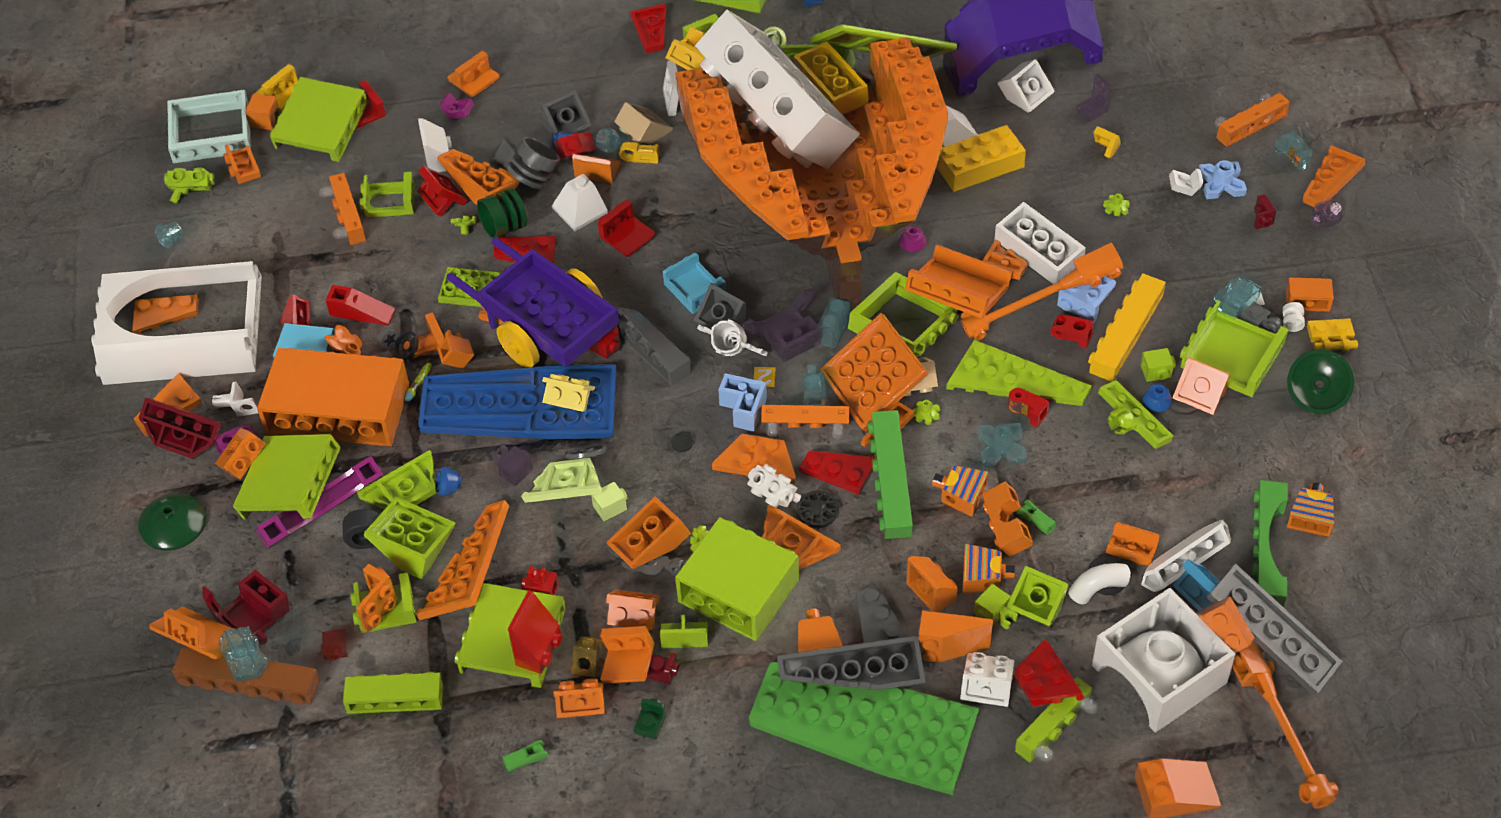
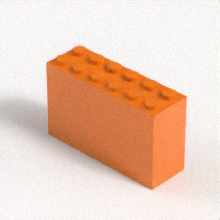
(335, 395)

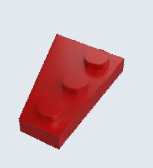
(650, 27)
(841, 470)

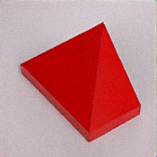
(296, 312)

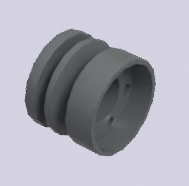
(533, 163)

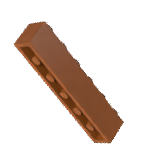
(277, 682)

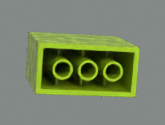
(737, 578)

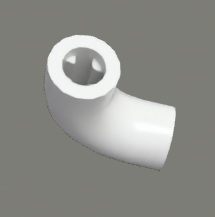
(1097, 578)

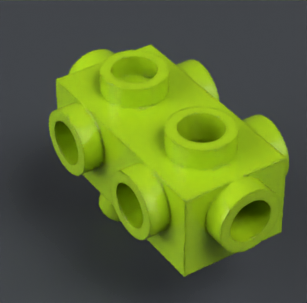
(184, 181)

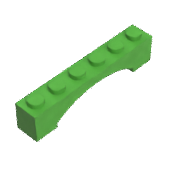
(1271, 502)

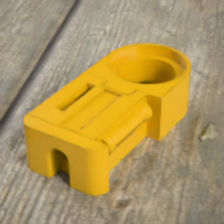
(641, 153)

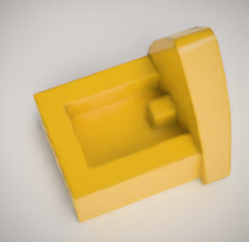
(1107, 139)

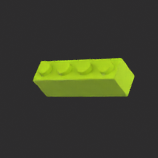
(393, 693)

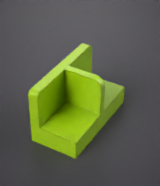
(684, 634)

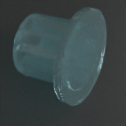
(168, 233)

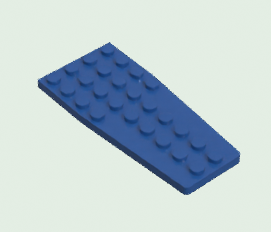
(512, 406)

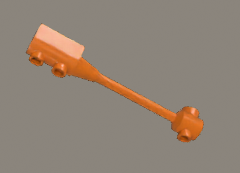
(1087, 270)
(1257, 672)

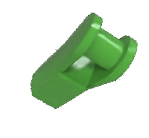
(1037, 517)
(520, 757)

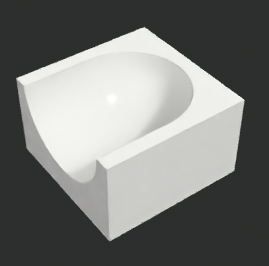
(1166, 657)

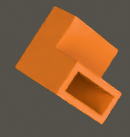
(261, 111)

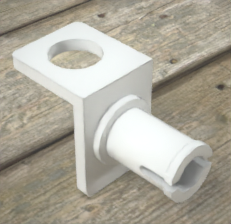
(235, 400)

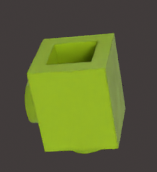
(1157, 364)

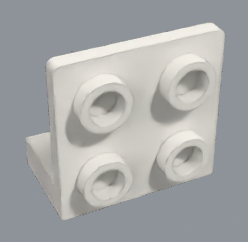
(987, 679)

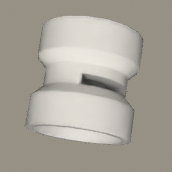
(1293, 316)

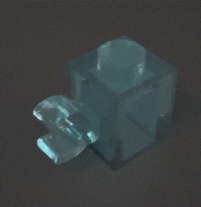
(813, 387)

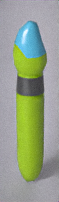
(411, 392)

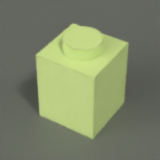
(610, 502)

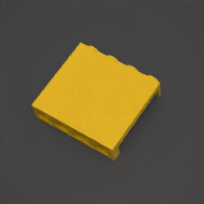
(685, 53)

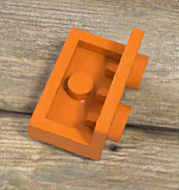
(242, 164)
(1133, 544)

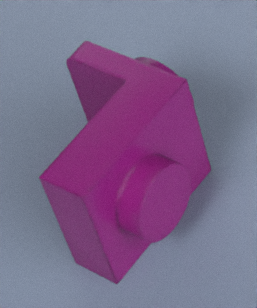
(456, 108)

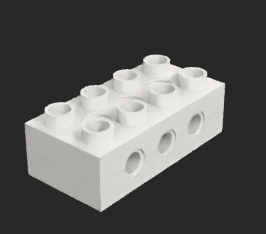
(775, 92)

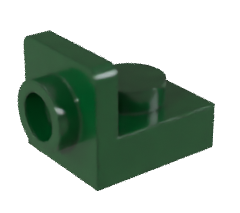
(650, 718)

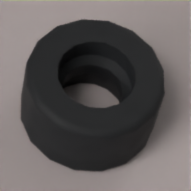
(355, 525)

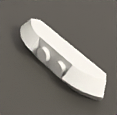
(1195, 548)

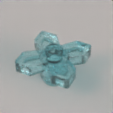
(1001, 442)

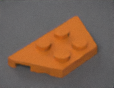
(751, 451)
(798, 537)

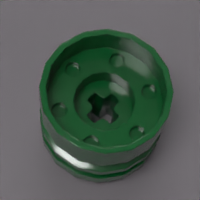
(502, 213)

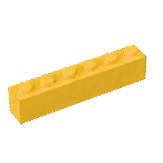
(1127, 327)

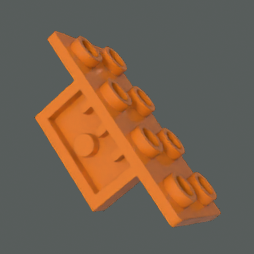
(191, 630)

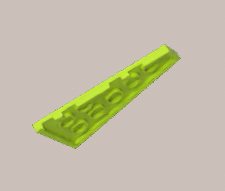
(1000, 372)

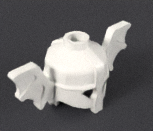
(723, 334)

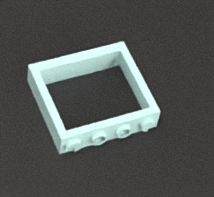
(211, 146)

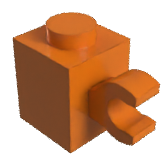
(455, 350)

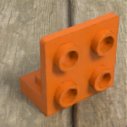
(627, 654)

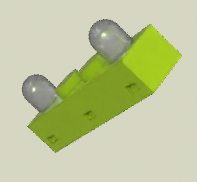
(1050, 724)

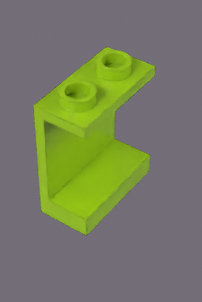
(400, 615)

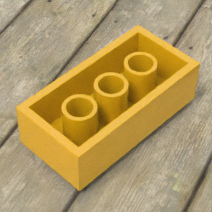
(833, 77)
(981, 158)

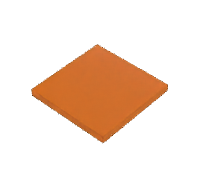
(873, 371)

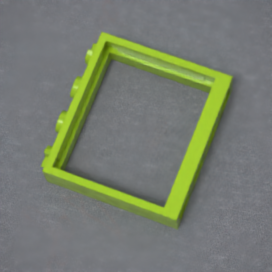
(894, 285)

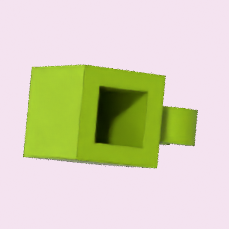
(993, 606)

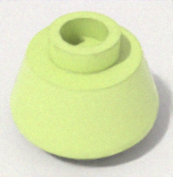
(773, 32)

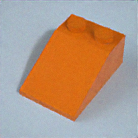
(648, 534)
(952, 636)
(1175, 787)

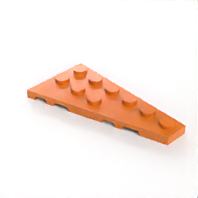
(466, 570)

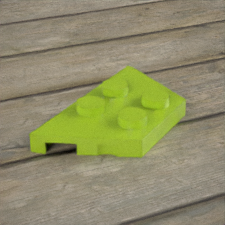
(410, 482)

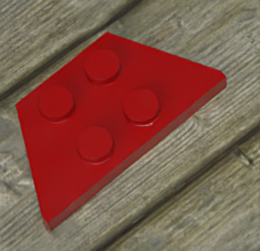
(1045, 677)

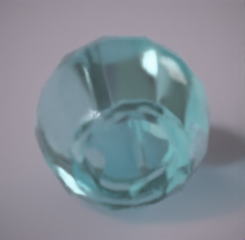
(607, 140)

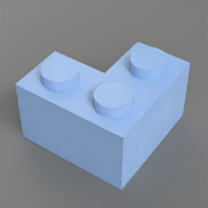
(745, 399)

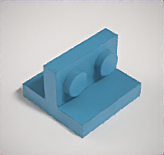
(1196, 584)

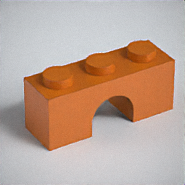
(999, 505)

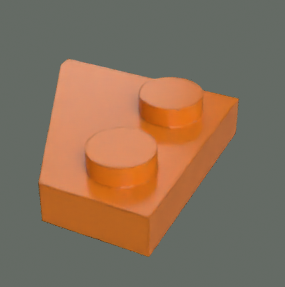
(1006, 260)

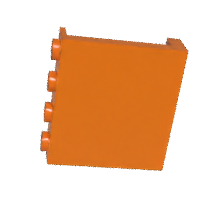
(959, 281)

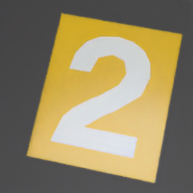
(765, 374)

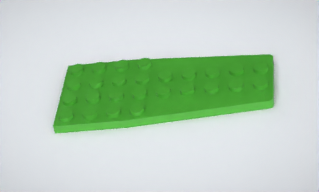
(880, 730)

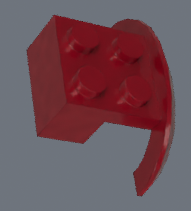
(256, 607)

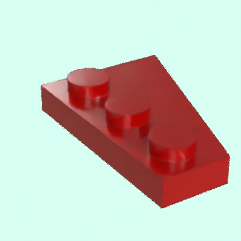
(541, 244)

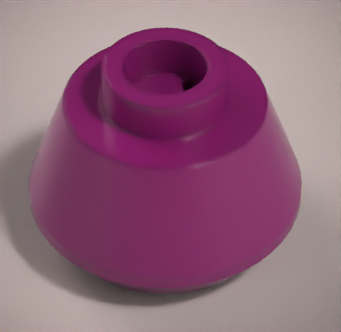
(912, 239)

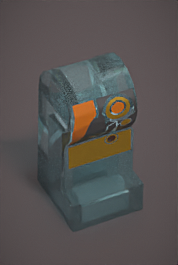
(1295, 149)

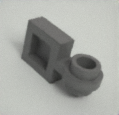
(1259, 316)

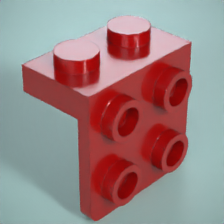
(623, 230)

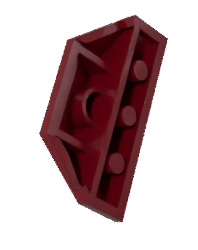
(178, 428)

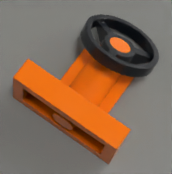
(420, 345)

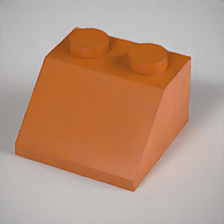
(930, 583)
(1227, 624)

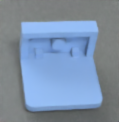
(1084, 300)

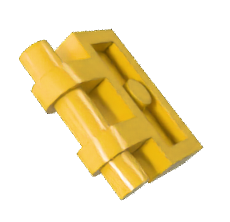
(1334, 330)

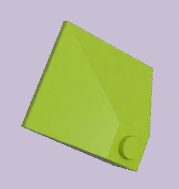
(409, 536)

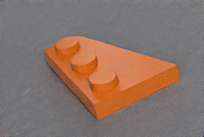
(158, 311)
(176, 393)

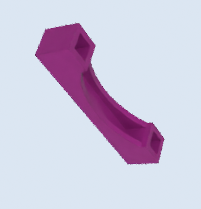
(333, 494)

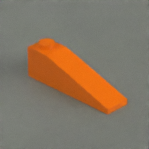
(476, 178)

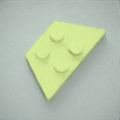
(565, 480)

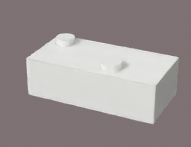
(1039, 242)

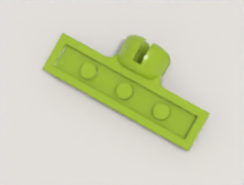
(1133, 416)

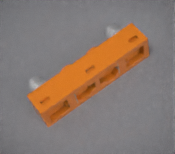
(1253, 119)
(347, 210)
(796, 415)

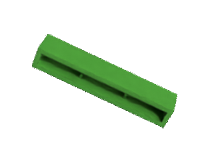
(891, 475)

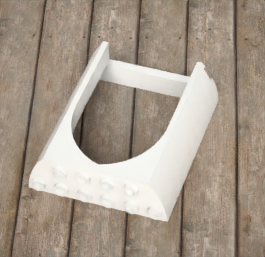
(139, 358)

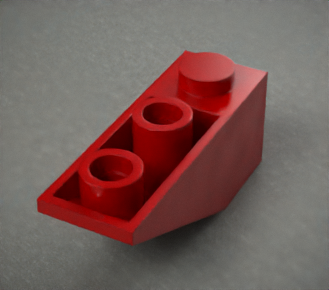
(355, 305)

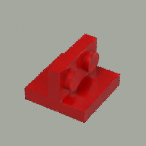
(439, 191)

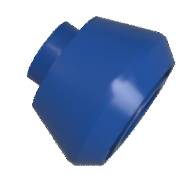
(1157, 398)
(447, 481)

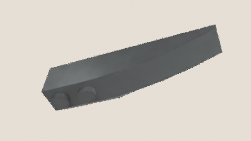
(862, 665)

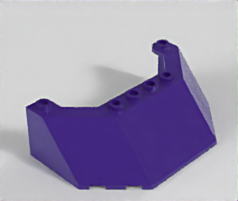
(1008, 28)

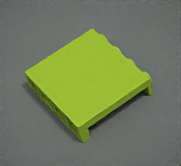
(320, 117)
(1235, 348)
(288, 474)
(487, 640)

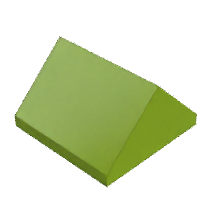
(1038, 596)

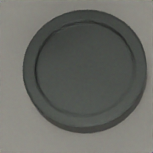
(682, 442)

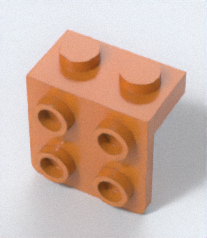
(379, 600)

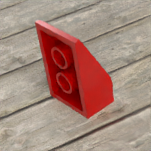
(533, 634)

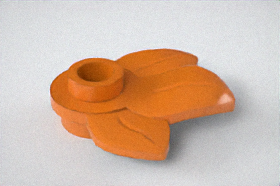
(344, 341)

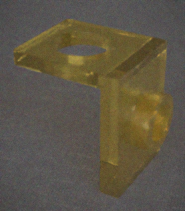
(587, 648)

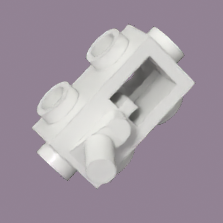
(773, 486)

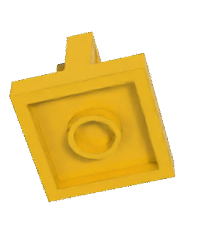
(281, 86)

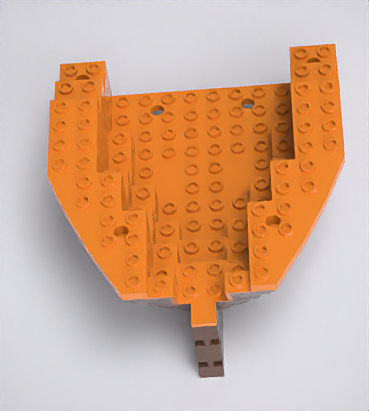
(863, 193)

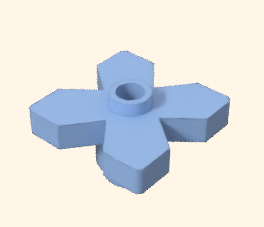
(1222, 178)

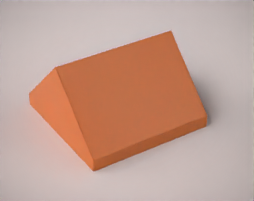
(596, 167)

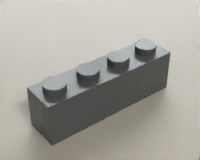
(653, 346)

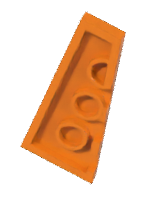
(1333, 175)

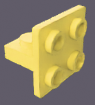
(567, 393)

